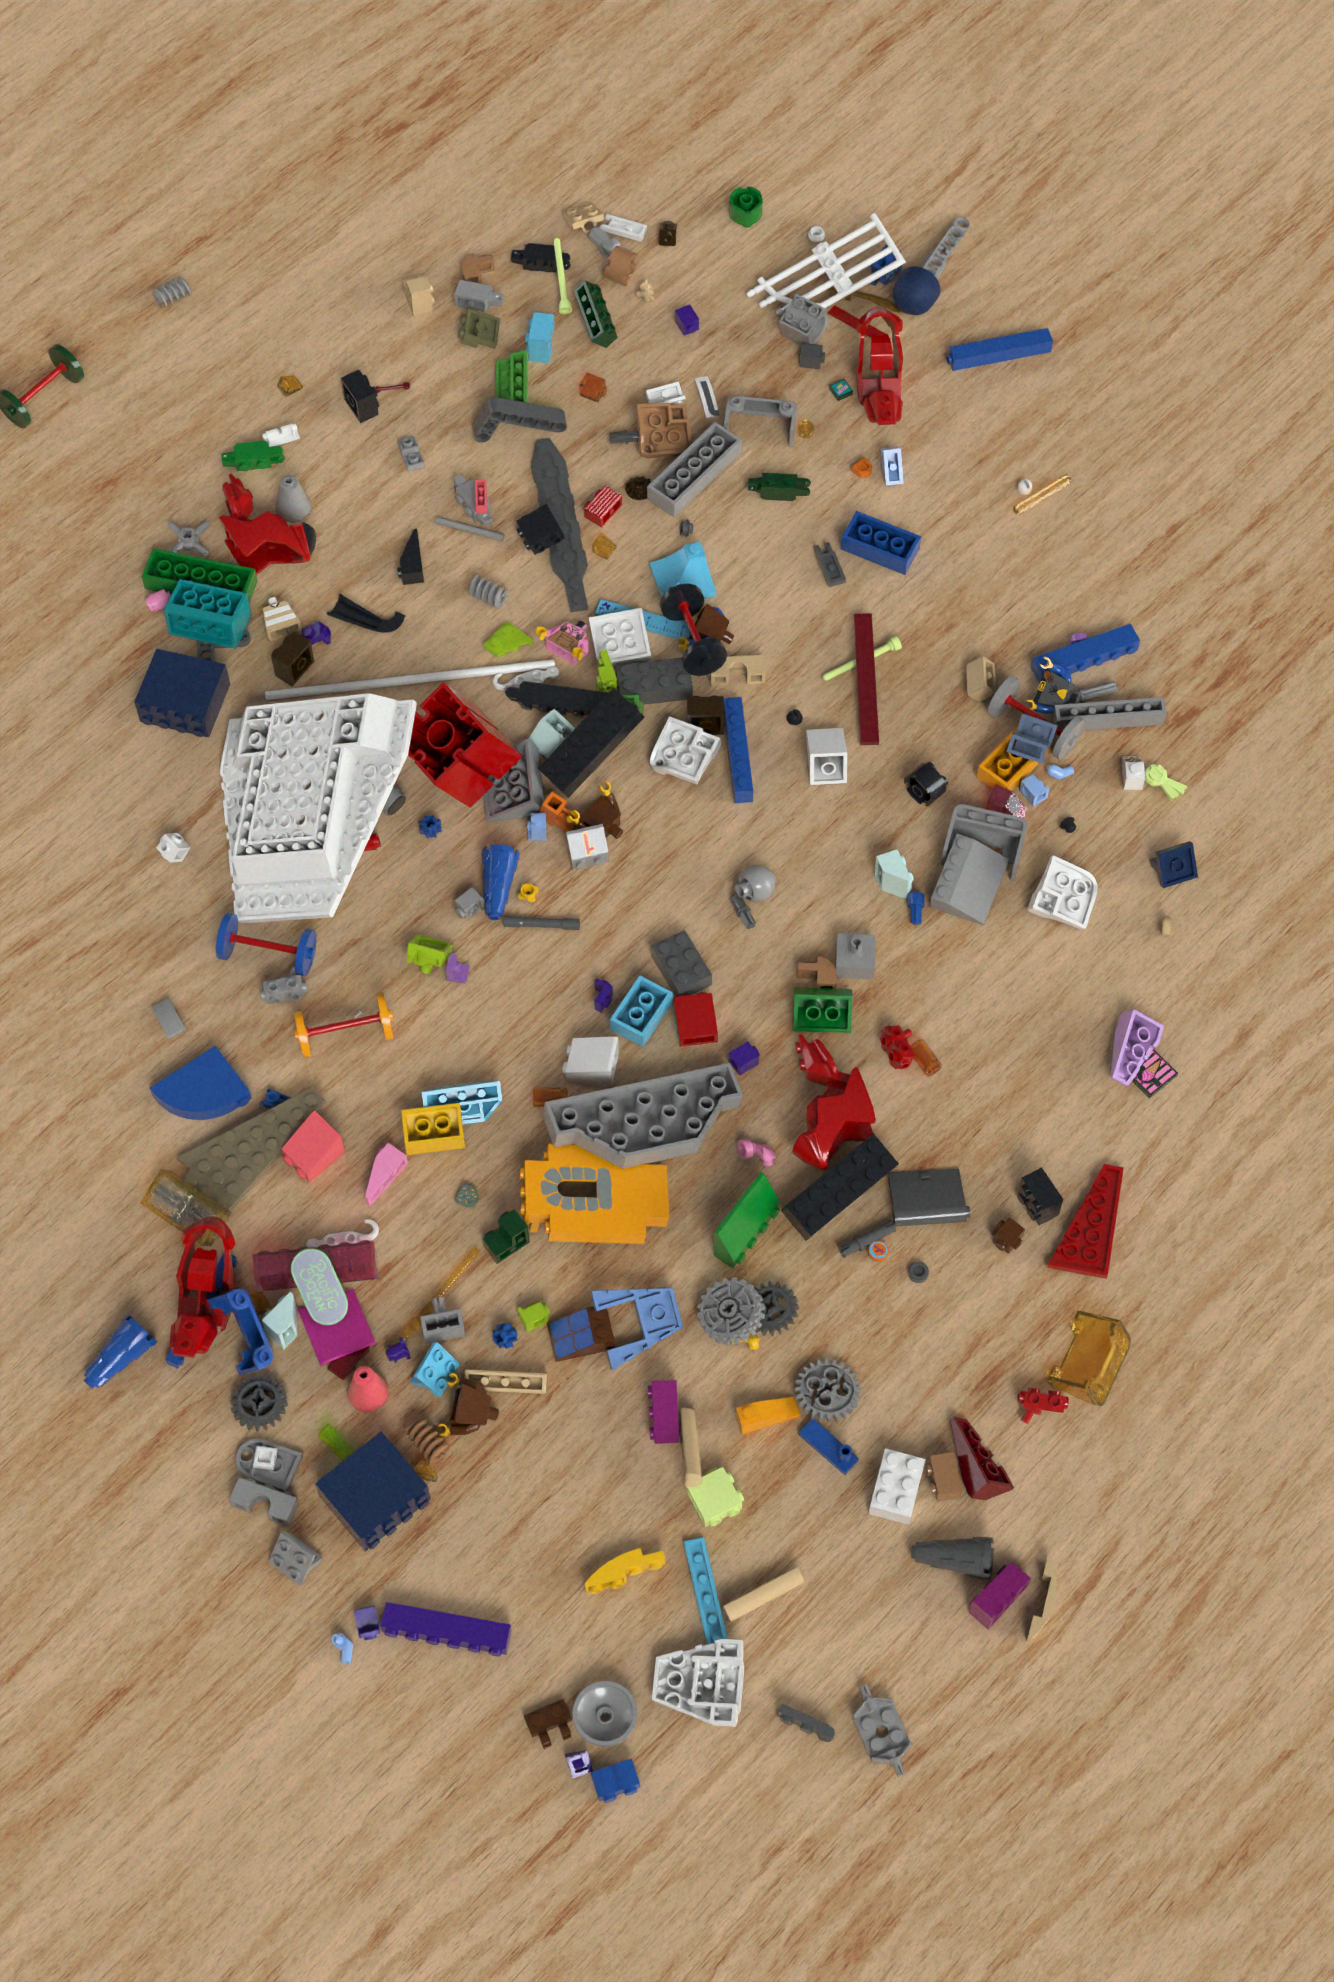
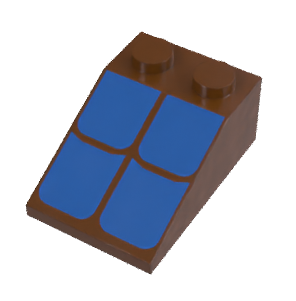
(581, 1334)

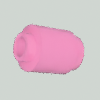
(157, 600)

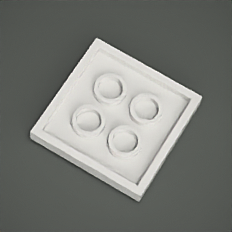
(621, 635)

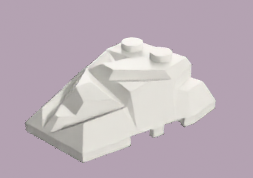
(702, 1681)

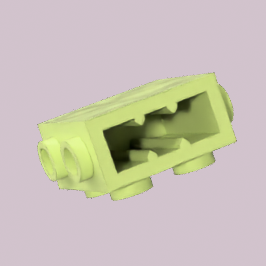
(715, 1497)

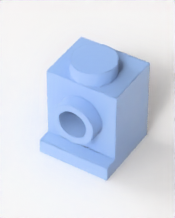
(1033, 789)
(537, 827)

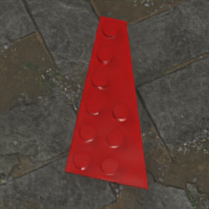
(1090, 1235)

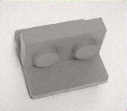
(294, 1557)

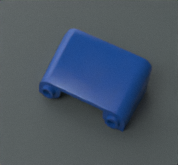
(259, 1348)

